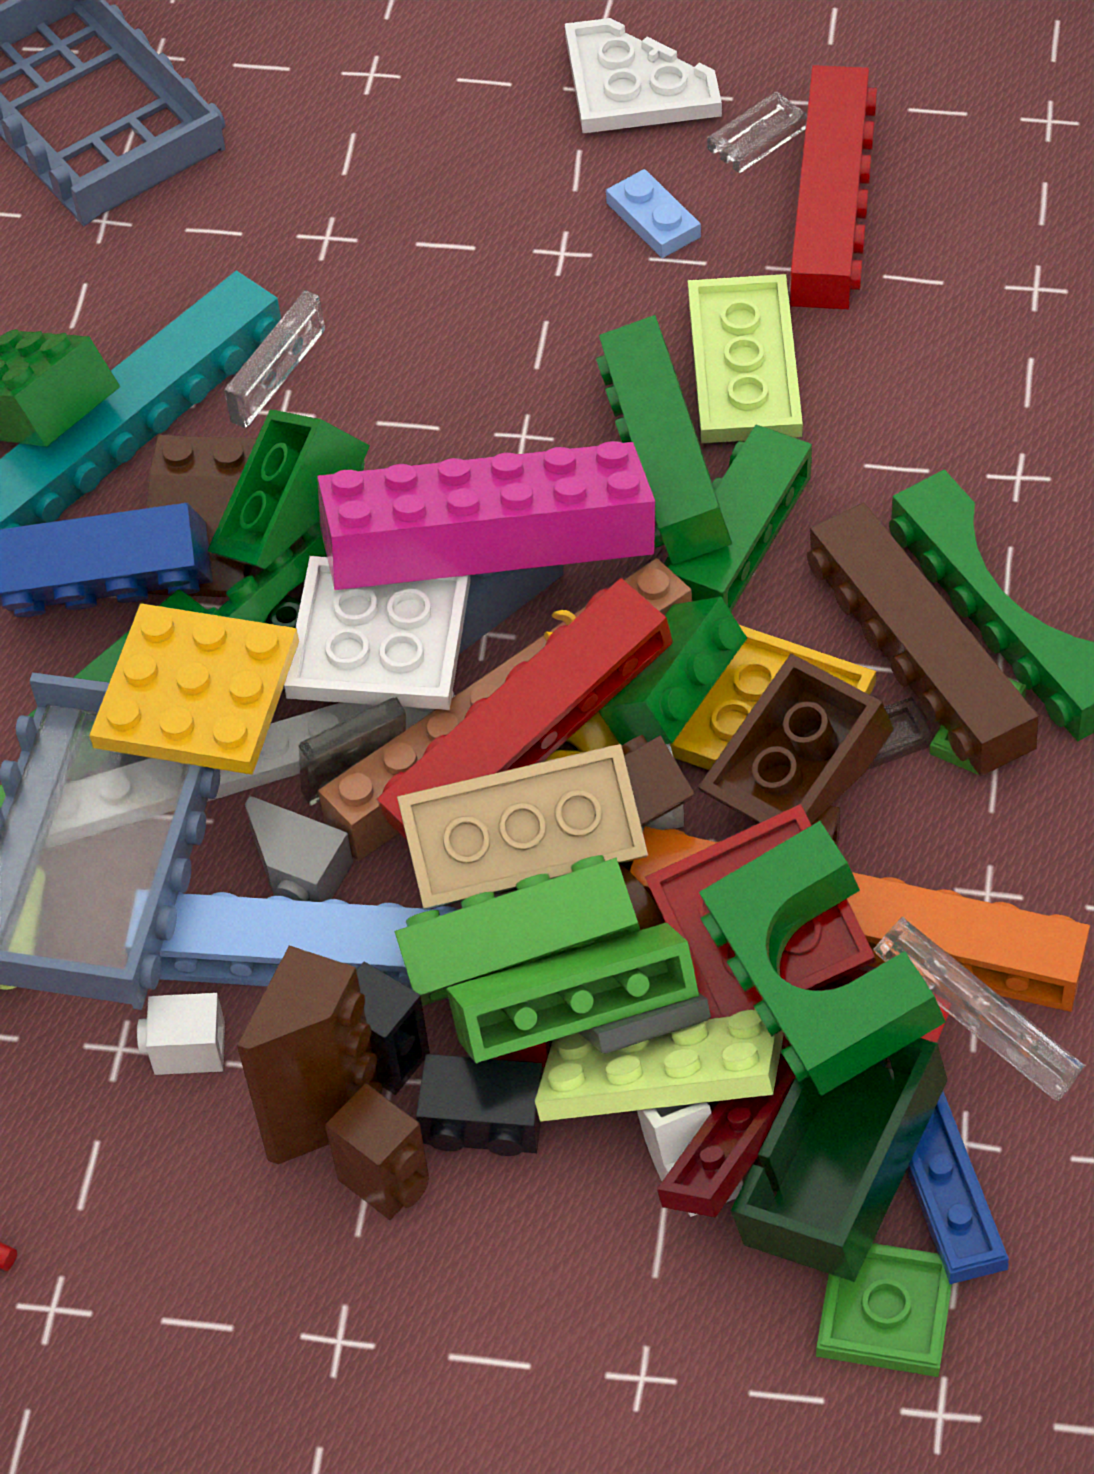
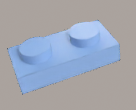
(653, 213)

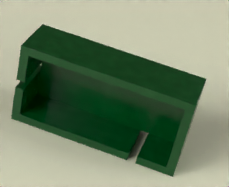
(839, 1162)

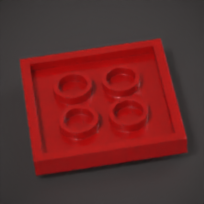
(813, 956)

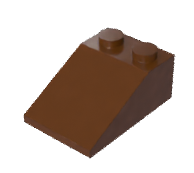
(204, 476)
(799, 745)

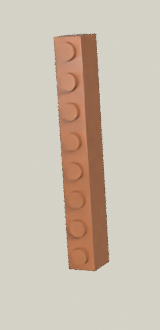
(351, 798)

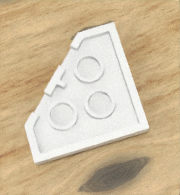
(633, 80)

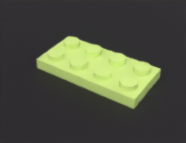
(744, 357)
(688, 1066)

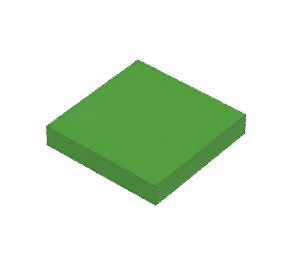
(889, 1314)

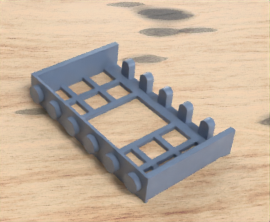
(134, 171)

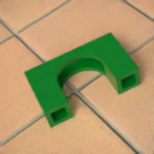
(832, 1030)

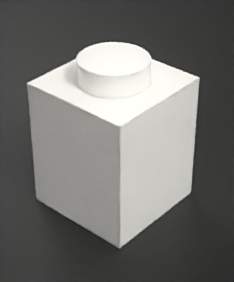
(183, 1033)

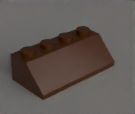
(306, 1052)

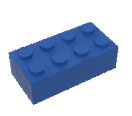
(103, 558)

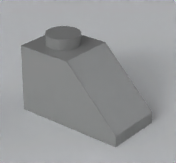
(298, 853)

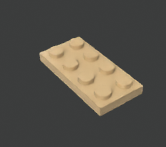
(521, 825)

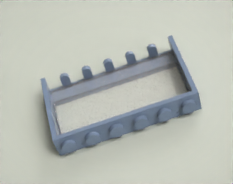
(91, 851)

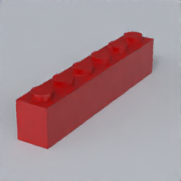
(830, 188)
(543, 697)

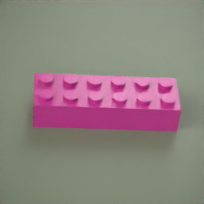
(485, 515)

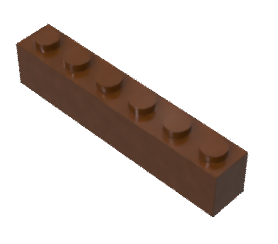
(922, 640)

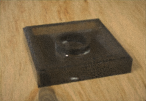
(346, 744)

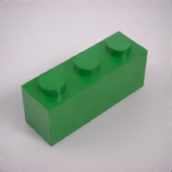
(681, 677)

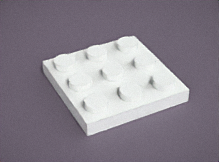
(378, 641)

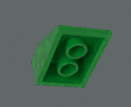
(279, 486)

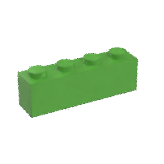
(516, 928)
(572, 992)

